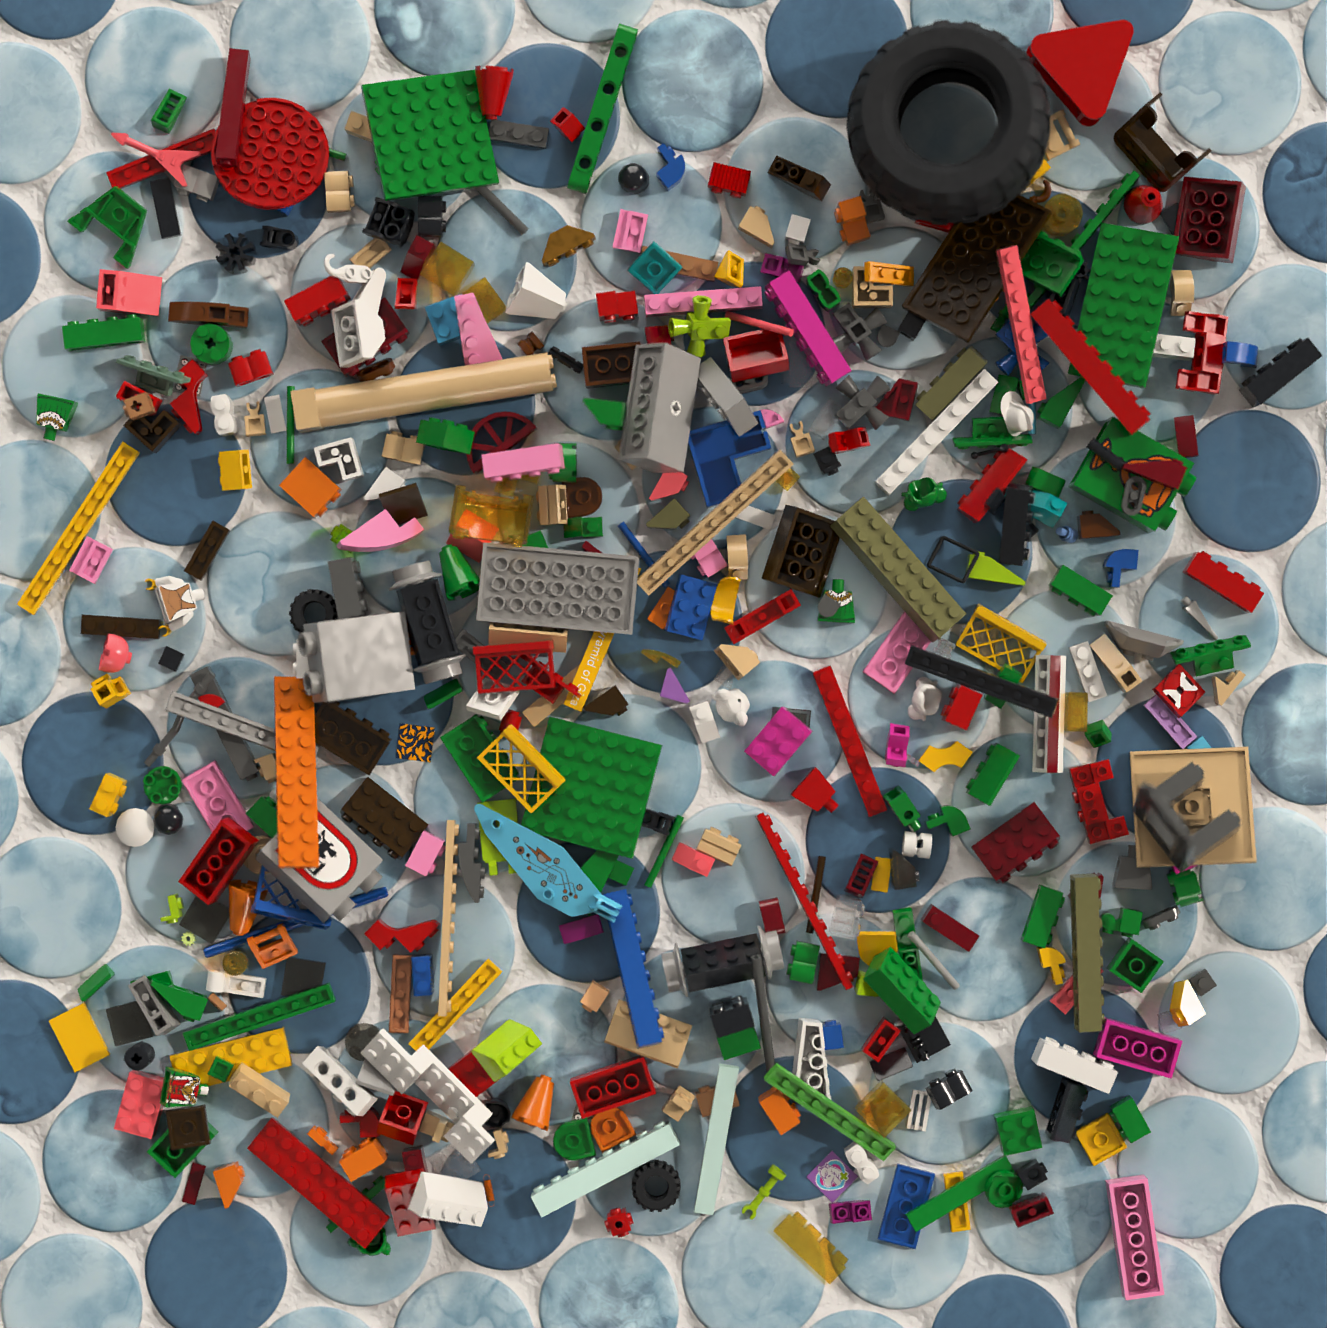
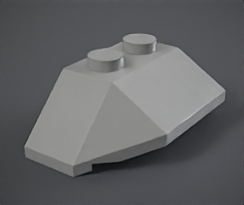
(1141, 641)

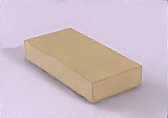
(371, 253)

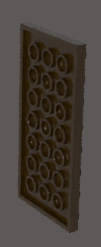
(965, 270)

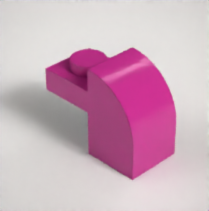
(897, 745)

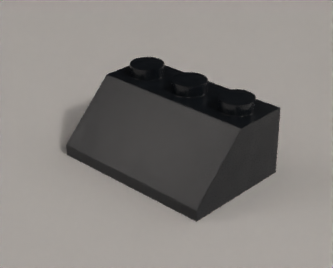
(1066, 1111)

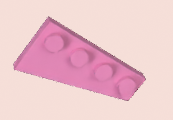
(475, 335)

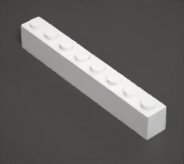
(936, 432)

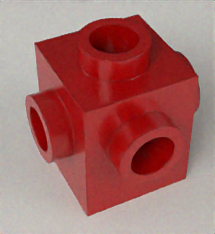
(621, 1215)

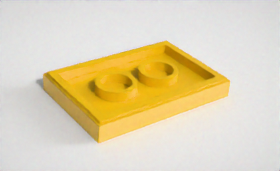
(79, 1037)

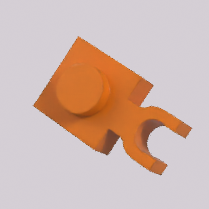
(319, 1136)

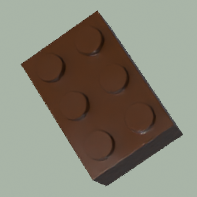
(608, 364)

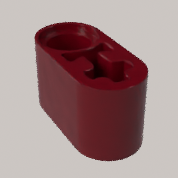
(772, 915)

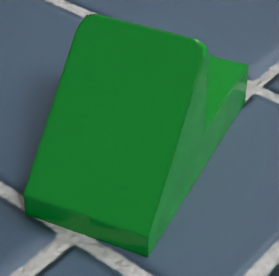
(583, 527)

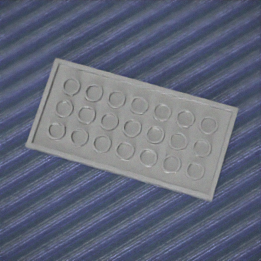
(557, 588)

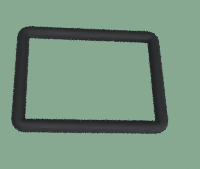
(946, 573)

